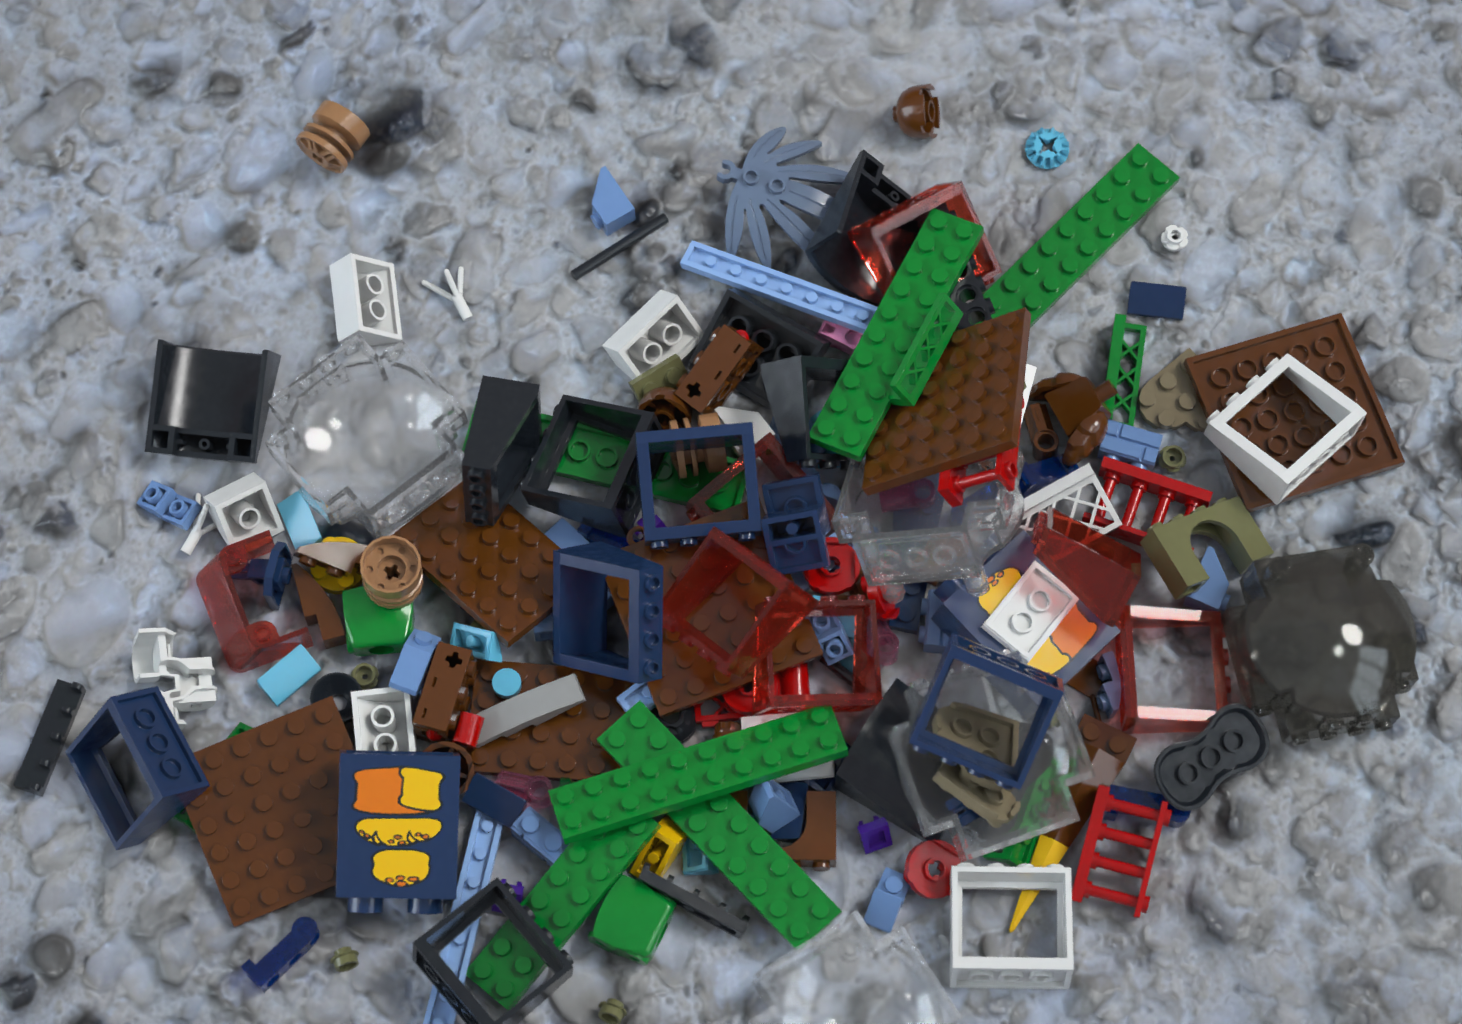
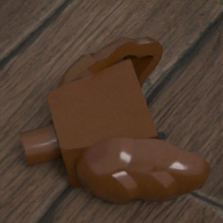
(1079, 410)

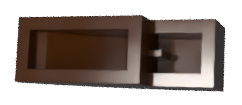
(319, 608)

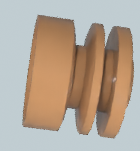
(333, 136)
(713, 458)
(386, 558)

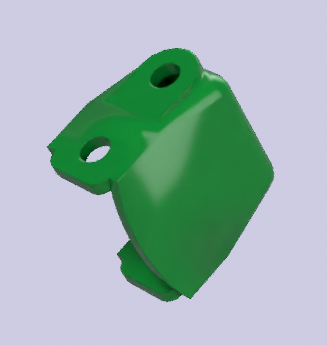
(375, 628)
(632, 920)

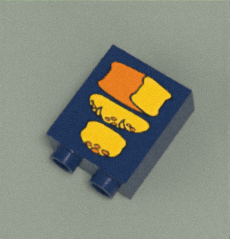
(1065, 651)
(397, 829)

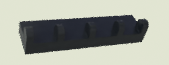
(50, 737)
(693, 904)

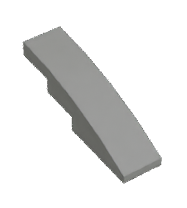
(530, 708)

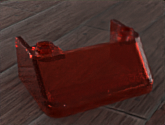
(242, 644)

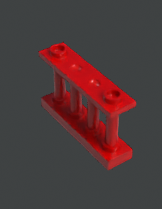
(954, 481)
(1140, 482)
(1090, 858)

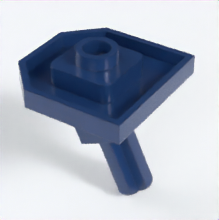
(270, 573)

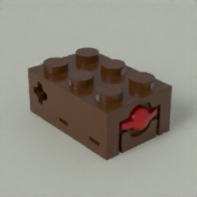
(718, 369)
(445, 693)

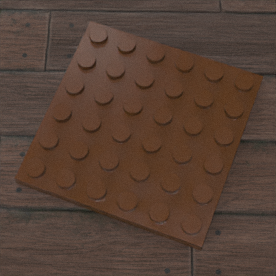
(964, 410)
(1284, 418)
(722, 617)
(272, 810)

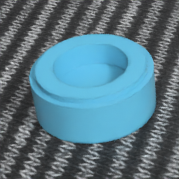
(506, 683)

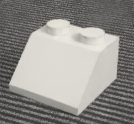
(243, 509)

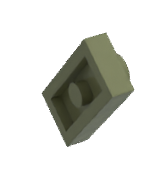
(663, 374)

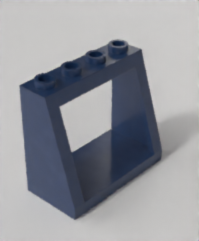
(694, 439)
(582, 612)
(1010, 670)
(157, 750)

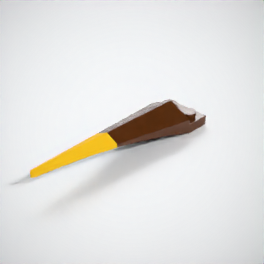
(1108, 754)

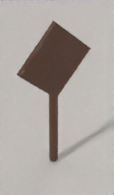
(1088, 683)

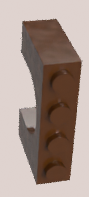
(818, 842)

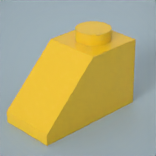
(661, 849)

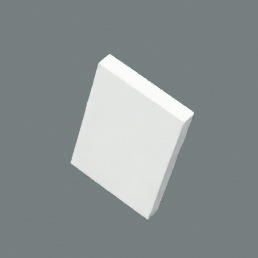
(1030, 612)

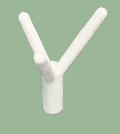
(457, 296)
(197, 532)

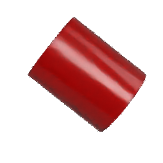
(468, 729)

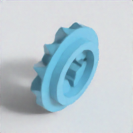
(1047, 159)

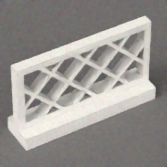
(1062, 489)

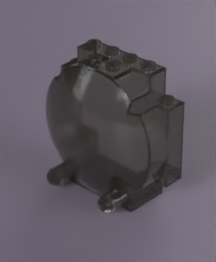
(1321, 644)

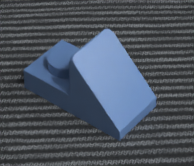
(887, 900)

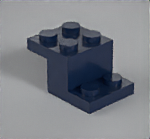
(796, 524)

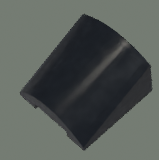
(859, 199)
(210, 402)
(871, 768)

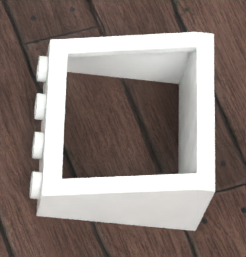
(1258, 466)
(1012, 971)

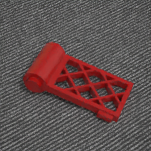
(790, 682)

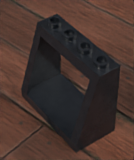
(788, 400)
(499, 446)
(622, 501)
(443, 933)

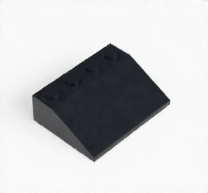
(769, 329)

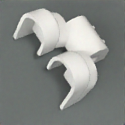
(192, 676)

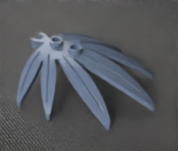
(769, 186)

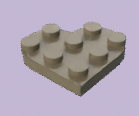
(1170, 399)
(980, 731)
(993, 805)

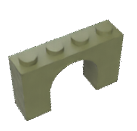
(1225, 522)

